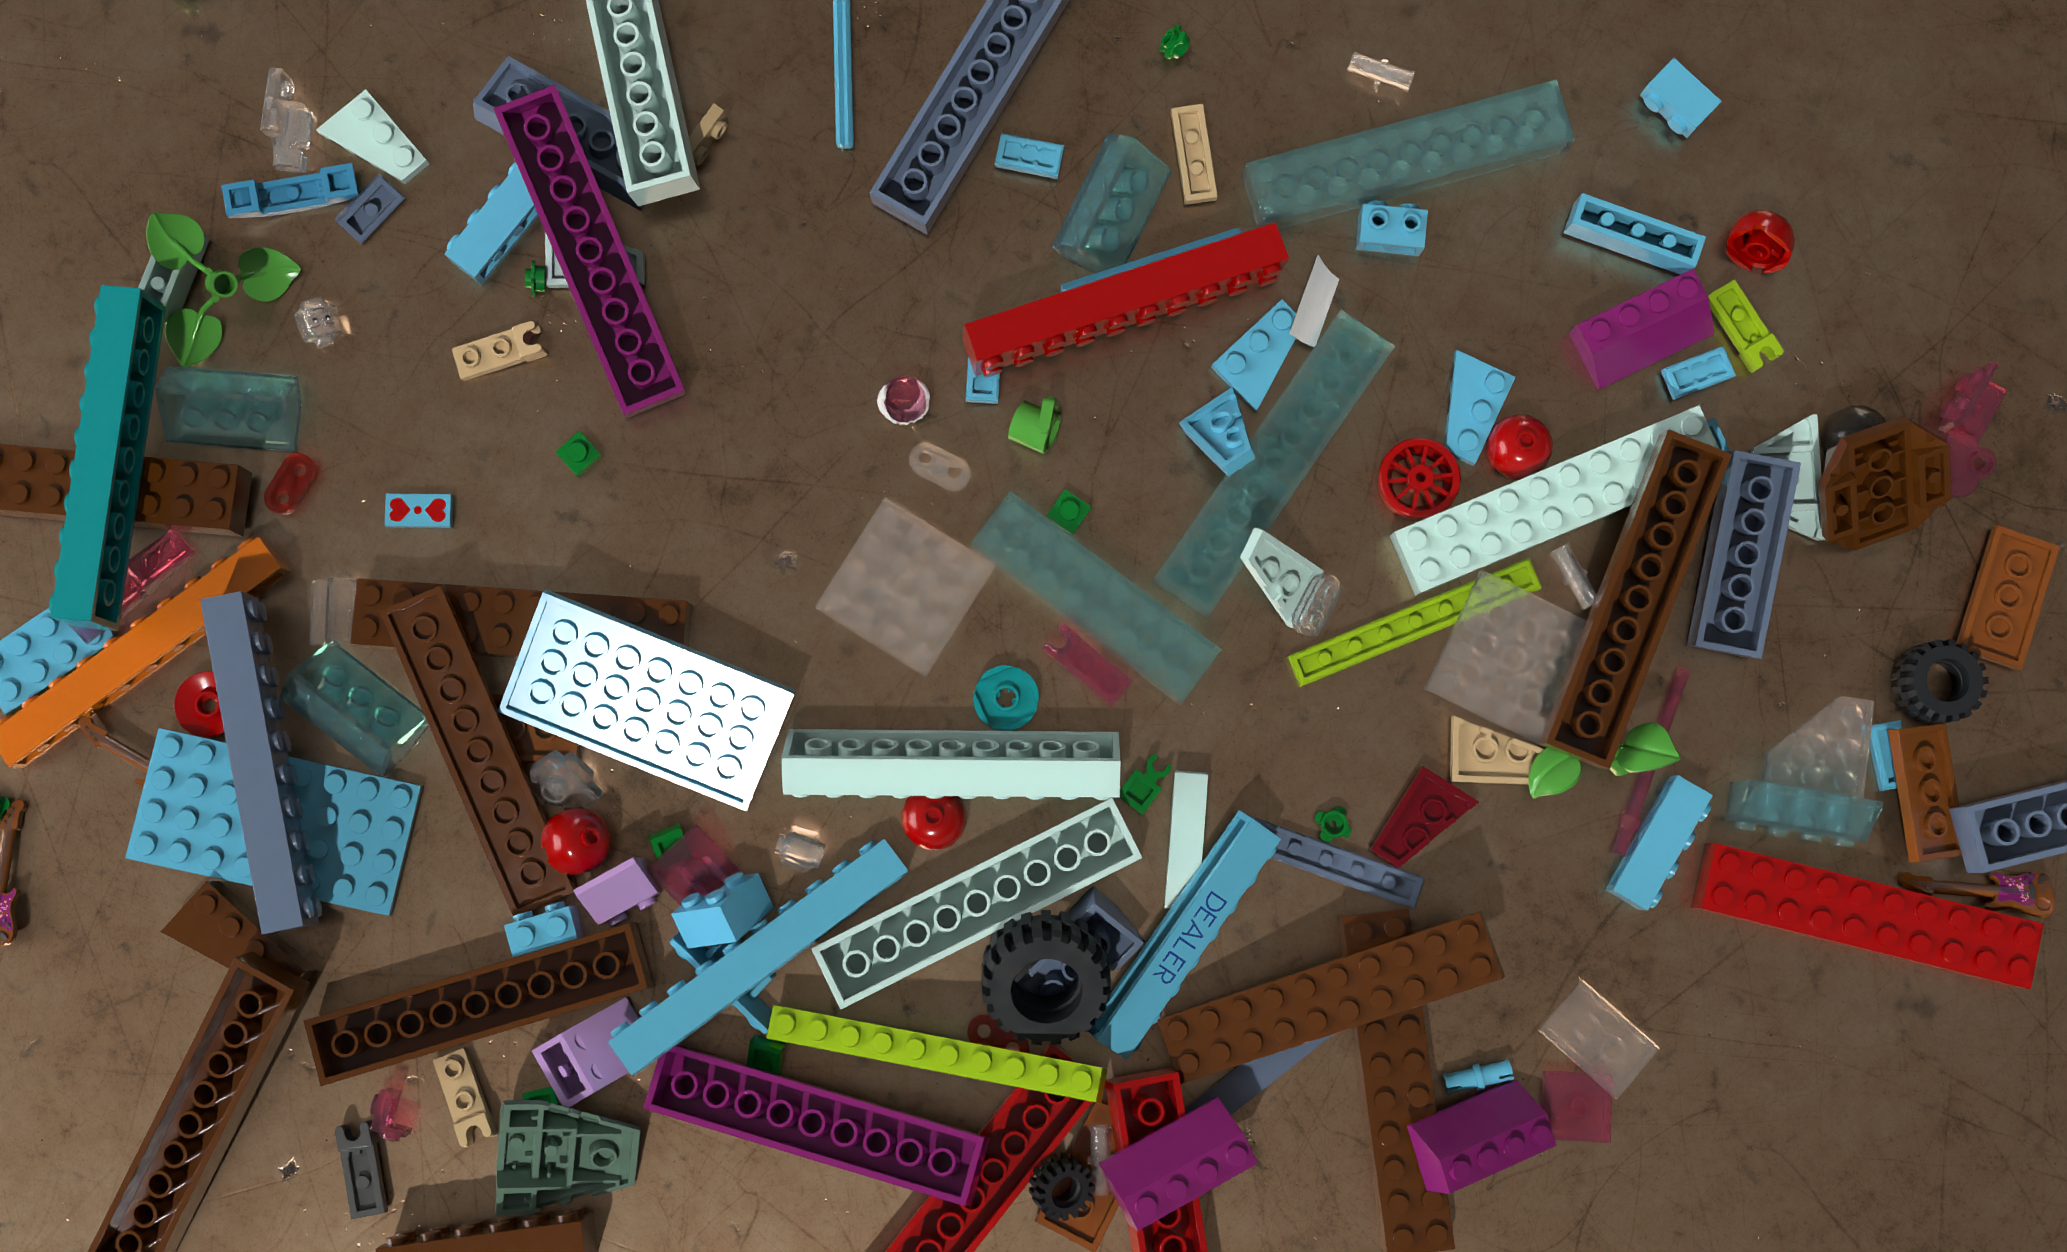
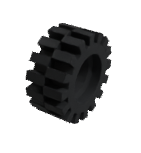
(1050, 1175)

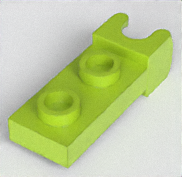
(1743, 326)

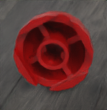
(1761, 240)
(1519, 446)
(934, 822)
(576, 841)

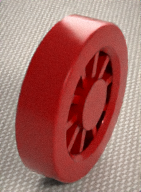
(1419, 478)

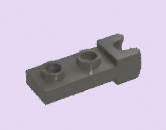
(361, 1170)

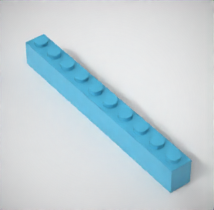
(756, 958)

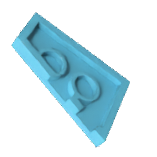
(1258, 355)
(1474, 405)
(1221, 432)

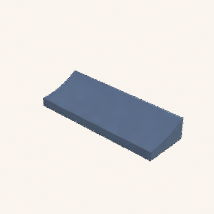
(589, 120)

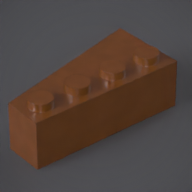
(225, 928)

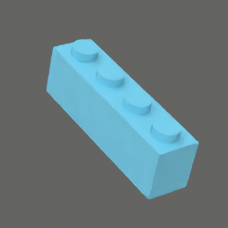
(493, 228)
(1634, 234)
(1659, 843)

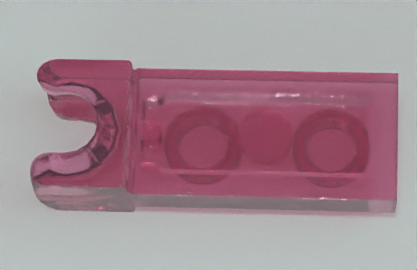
(1089, 666)

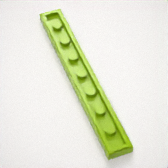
(1397, 628)

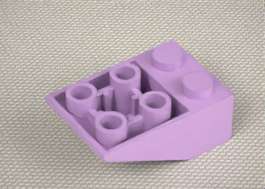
(581, 1058)

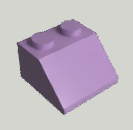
(619, 891)

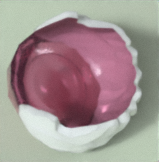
(904, 400)

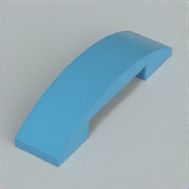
(291, 194)

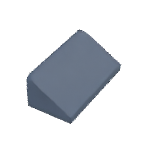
(370, 208)

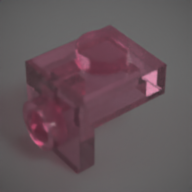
(384, 1109)

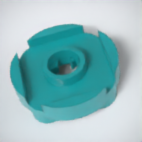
(989, 689)

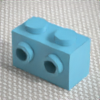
(1679, 98)
(1391, 228)
(545, 930)

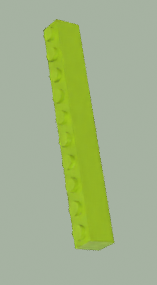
(937, 1054)

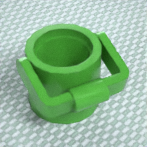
(1036, 425)

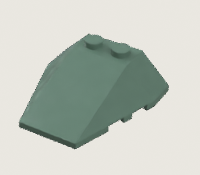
(558, 1155)

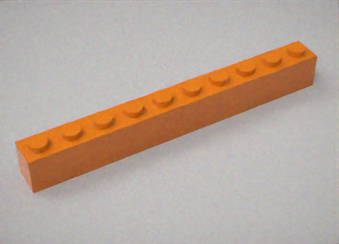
(134, 655)

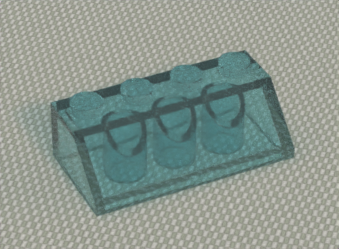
(1112, 205)
(229, 408)
(355, 708)
(1801, 811)

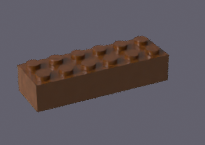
(539, 1233)

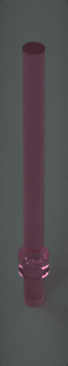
(1629, 822)

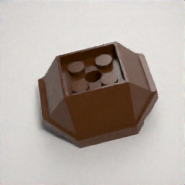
(1882, 483)

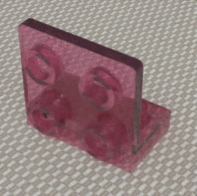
(1974, 403)

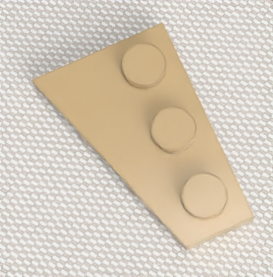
(1488, 756)

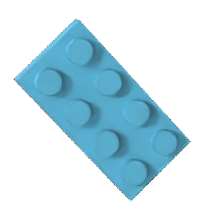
(38, 655)

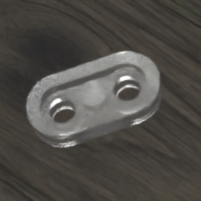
(939, 466)
(1316, 604)

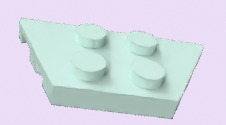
(1800, 445)

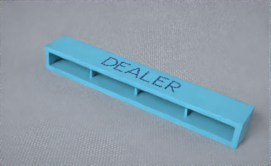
(1184, 934)

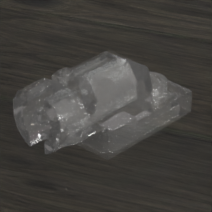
(286, 123)

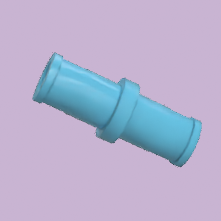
(1478, 1076)

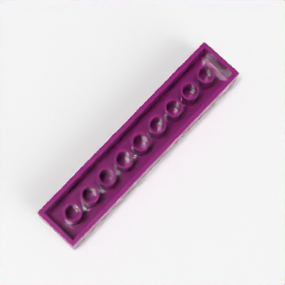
(589, 251)
(818, 1124)

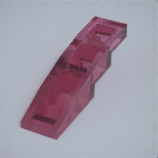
(146, 573)

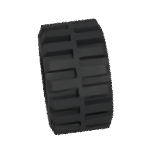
(1965, 676)

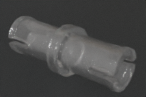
(1381, 71)
(1574, 576)
(1099, 1151)

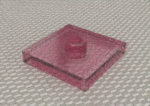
(692, 866)
(1577, 1107)

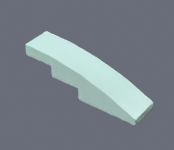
(1185, 831)

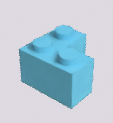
(724, 913)

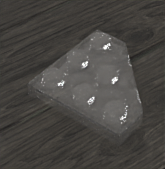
(1826, 750)

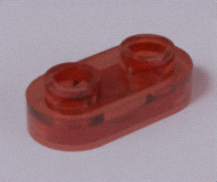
(288, 482)
(996, 1038)

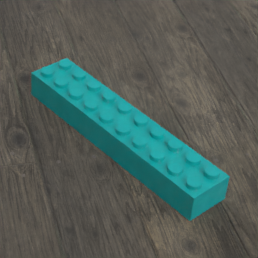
(108, 459)

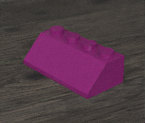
(1644, 329)
(1479, 1137)
(1177, 1163)

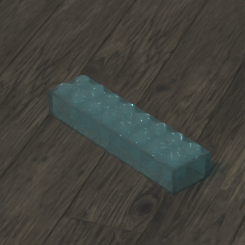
(1095, 598)

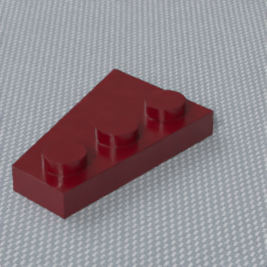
(1420, 816)

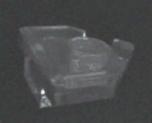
(564, 781)

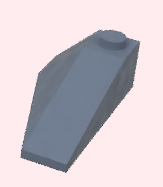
(1115, 931)

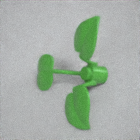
(264, 276)
(1645, 749)

